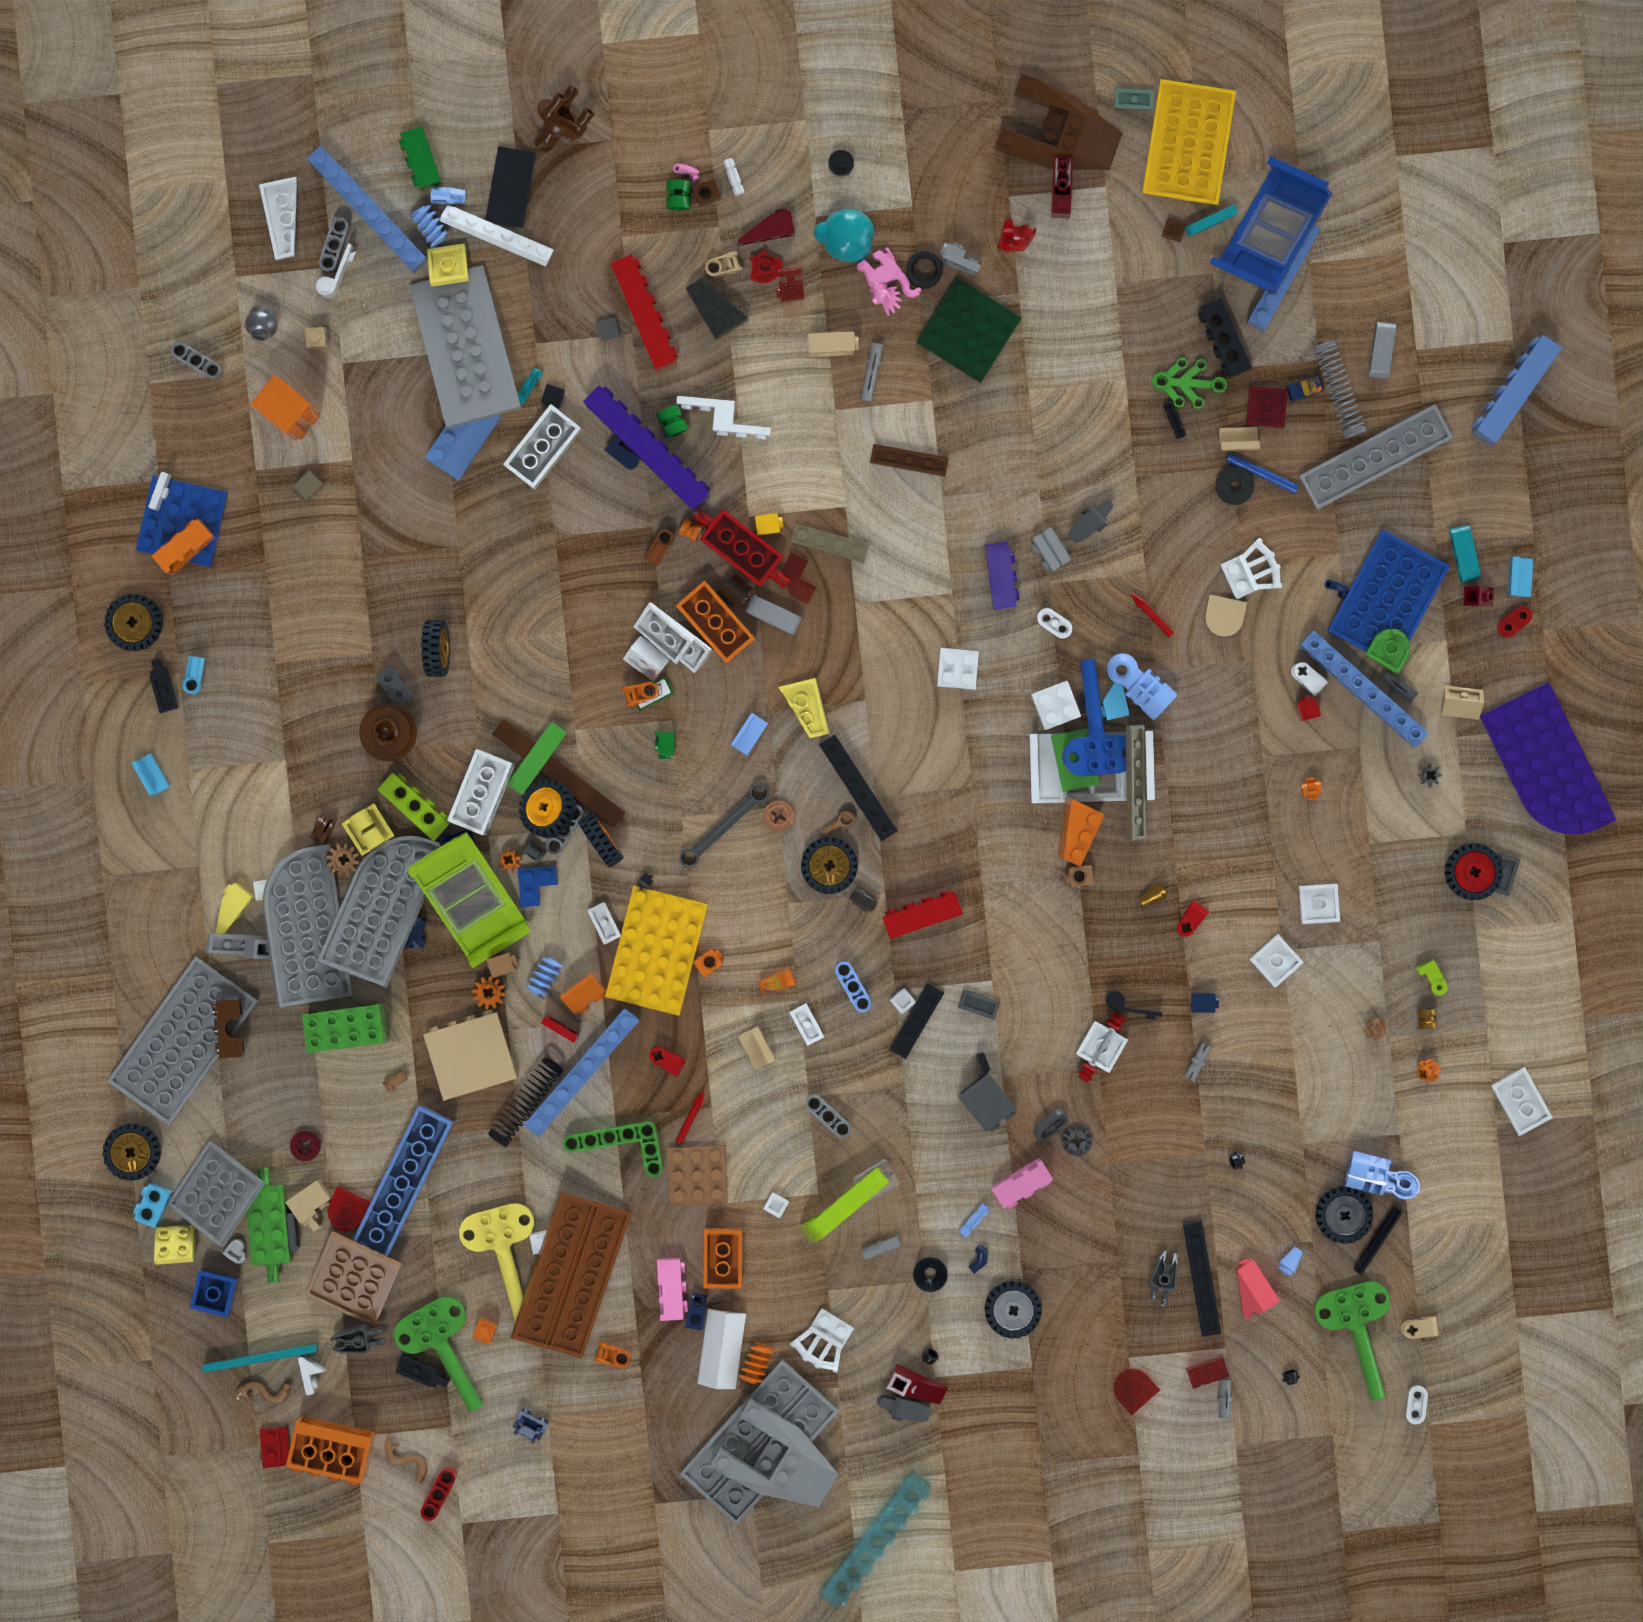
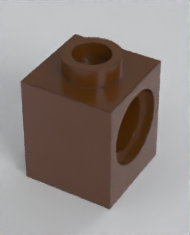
(709, 185)

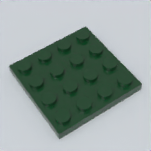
(968, 330)

